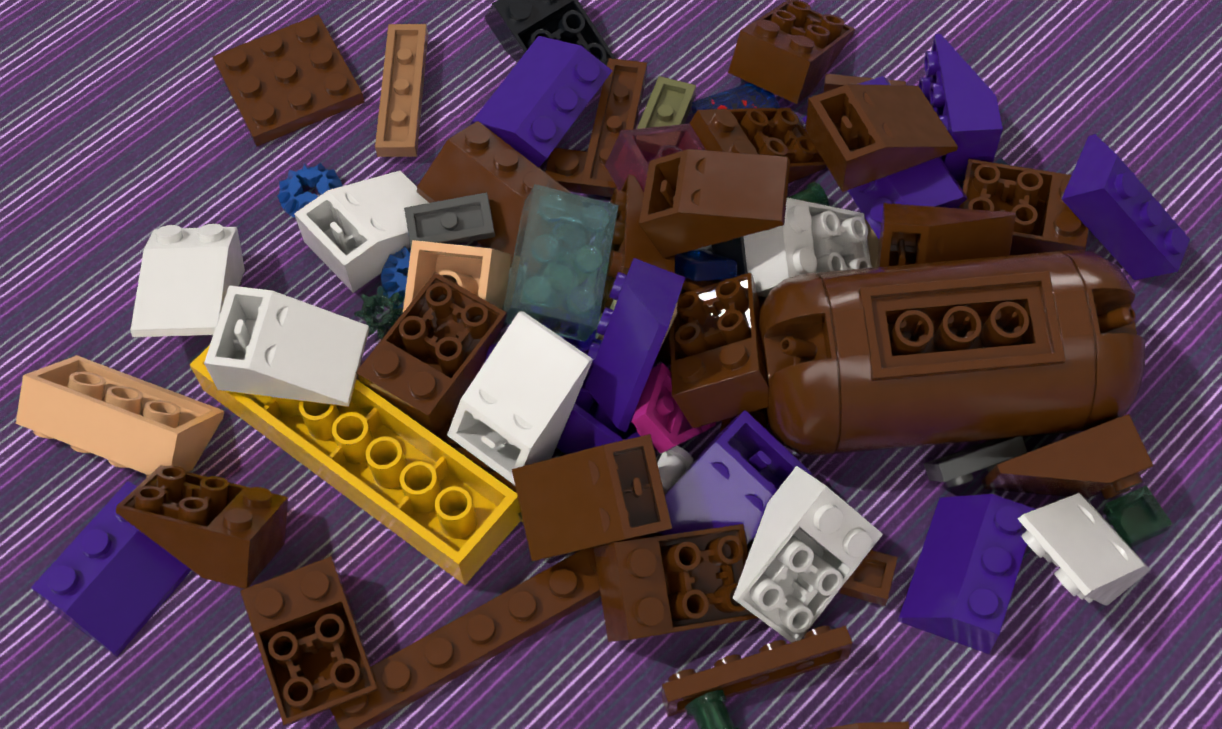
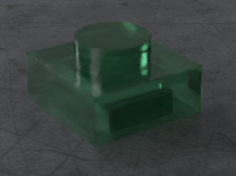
(1137, 516)

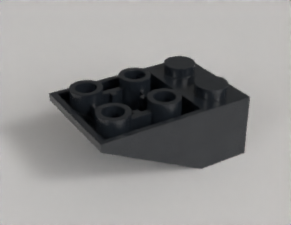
(522, 21)

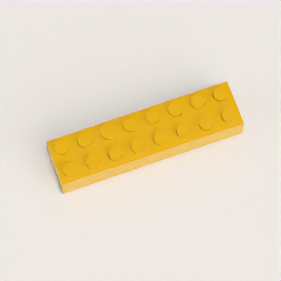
(388, 469)

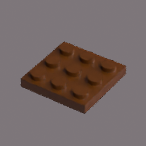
(288, 80)

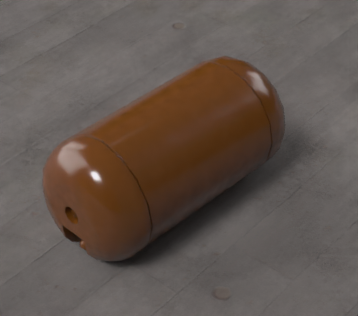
(949, 352)

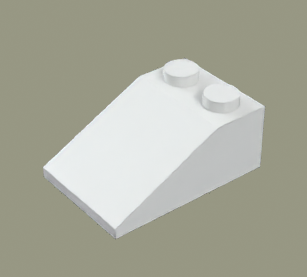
(186, 280)

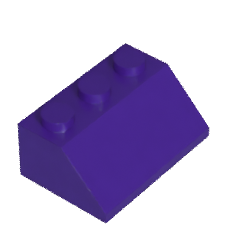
(543, 97)
(1123, 213)
(631, 338)
(967, 570)
(110, 578)

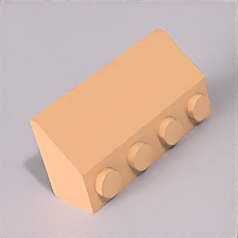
(116, 416)

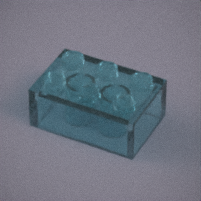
(561, 261)

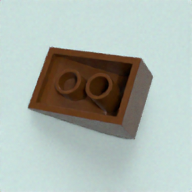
(1088, 463)

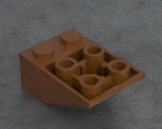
(789, 49)
(874, 131)
(761, 133)
(1035, 196)
(712, 198)
(941, 234)
(629, 238)
(433, 352)
(718, 352)
(592, 498)
(209, 523)
(671, 582)
(309, 640)

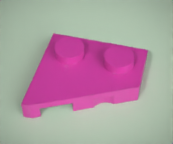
(660, 414)

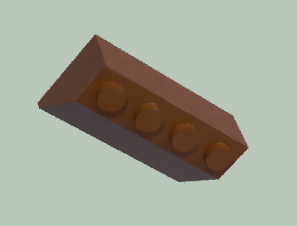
(482, 163)

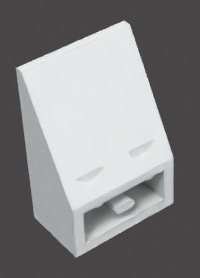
(359, 225)
(810, 241)
(284, 348)
(520, 398)
(1085, 547)
(802, 555)

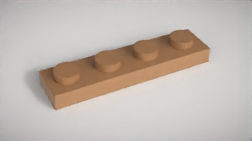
(402, 91)

